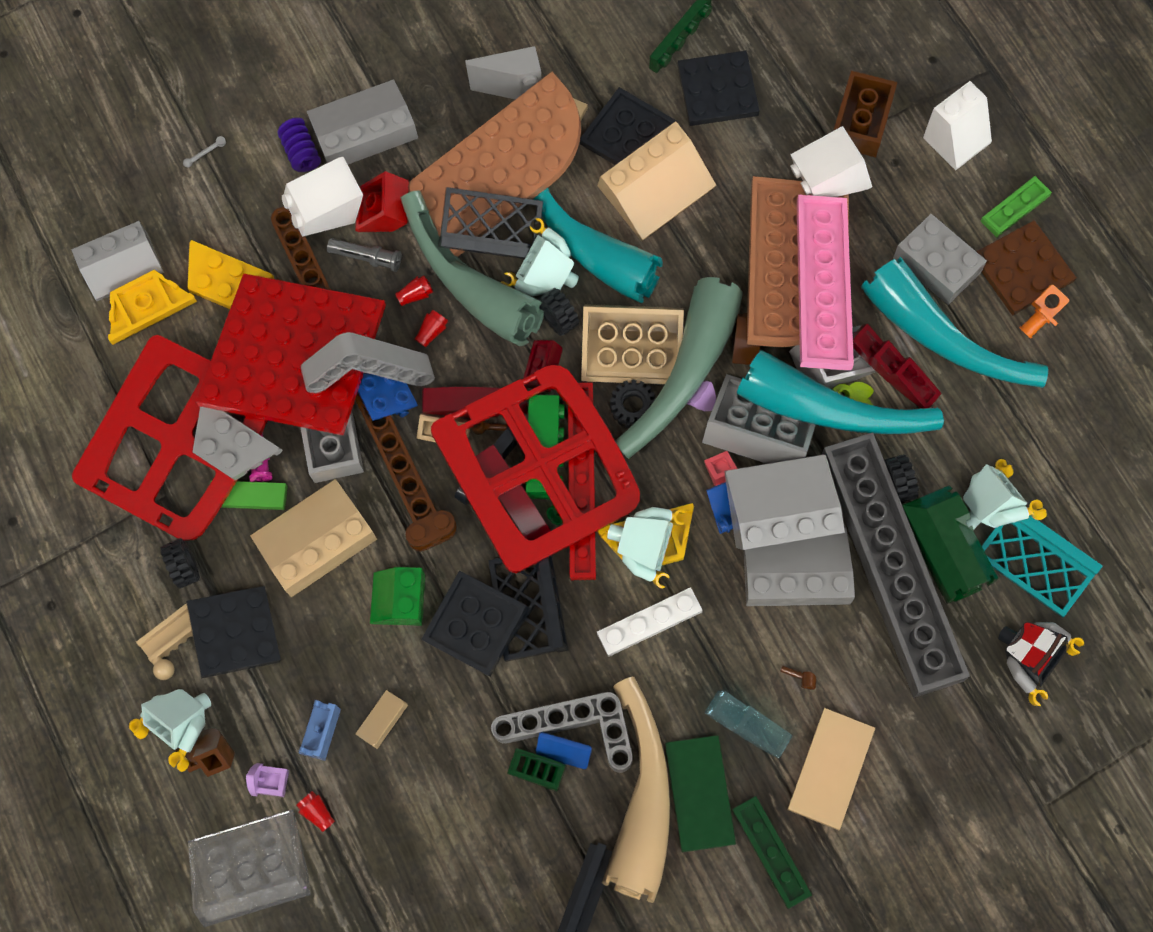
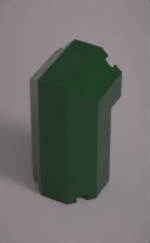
(949, 545)

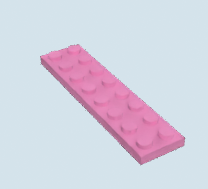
(824, 283)

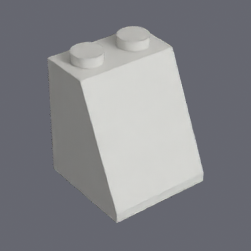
(960, 126)
(831, 166)
(323, 198)

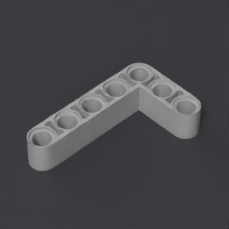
(365, 355)
(571, 721)

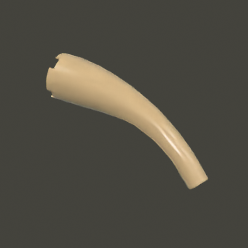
(643, 838)

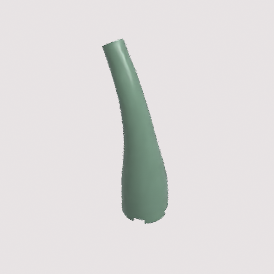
(492, 303)
(705, 334)

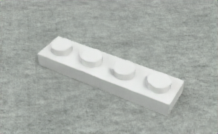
(649, 622)

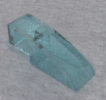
(748, 723)

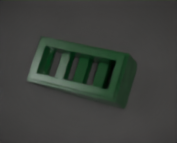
(557, 777)

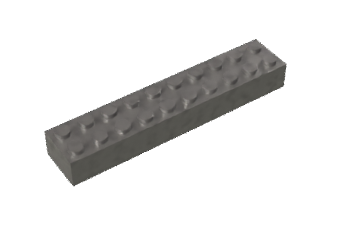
(895, 567)

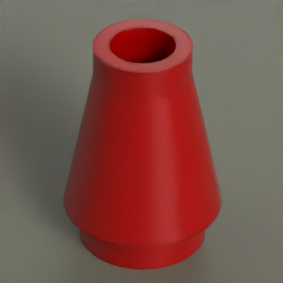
(414, 291)
(431, 328)
(315, 811)

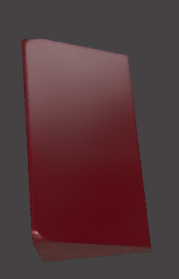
(542, 354)

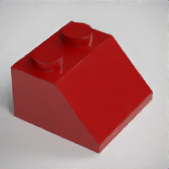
(382, 204)

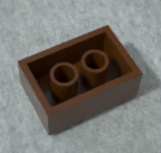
(866, 110)

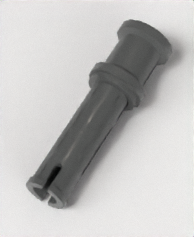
(375, 256)

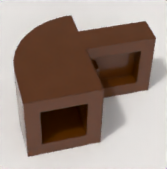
(743, 352)
(210, 753)

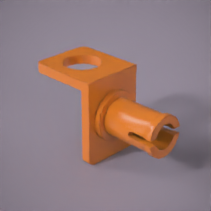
(1042, 312)

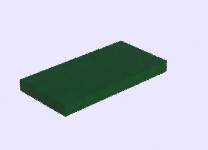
(700, 794)

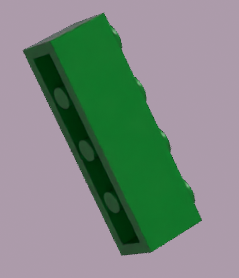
(544, 418)

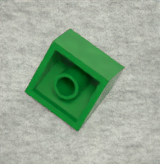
(398, 596)

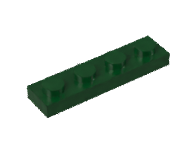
(676, 38)
(771, 852)

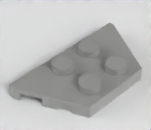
(230, 443)

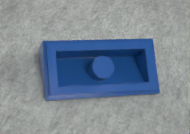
(563, 750)

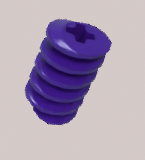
(298, 145)

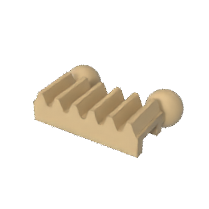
(164, 639)

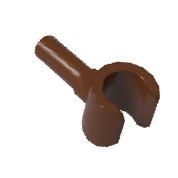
(487, 426)
(808, 678)

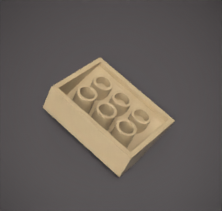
(657, 181)
(630, 343)
(313, 538)

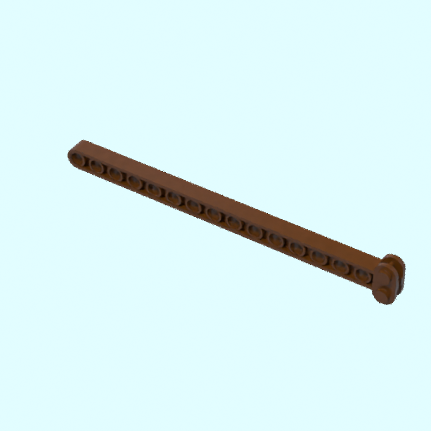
(428, 527)

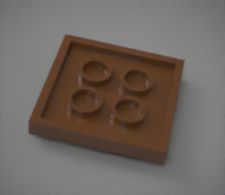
(1024, 267)

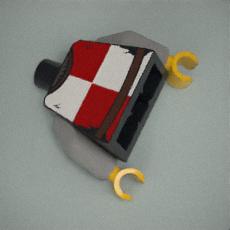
(1035, 653)

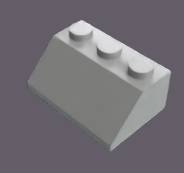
(116, 259)

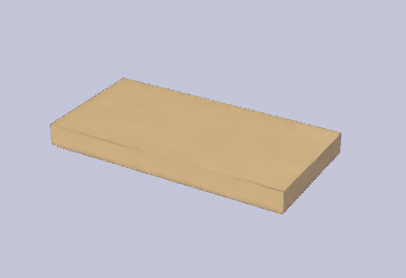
(831, 769)

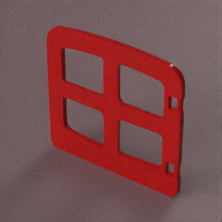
(174, 439)
(539, 464)

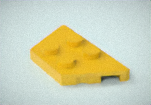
(217, 274)
(144, 304)
(677, 541)

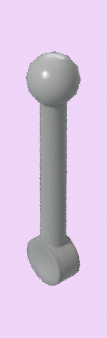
(220, 141)

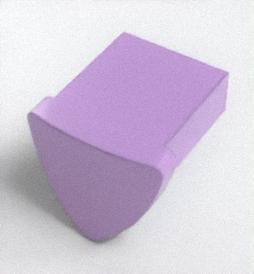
(704, 397)
(266, 780)

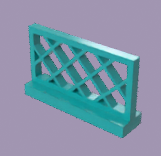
(1057, 546)

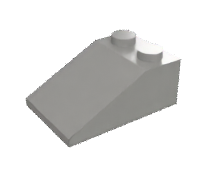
(505, 73)
(833, 377)

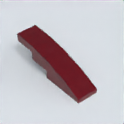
(894, 368)
(451, 399)
(515, 501)

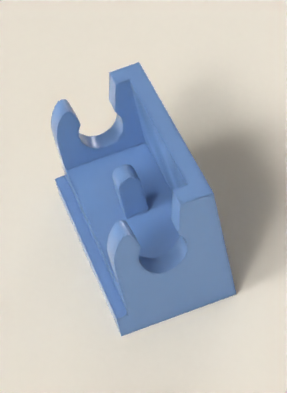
(320, 730)

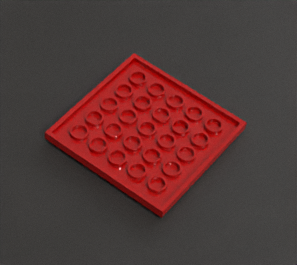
(267, 340)

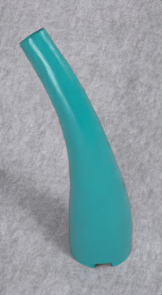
(607, 258)
(913, 310)
(797, 396)

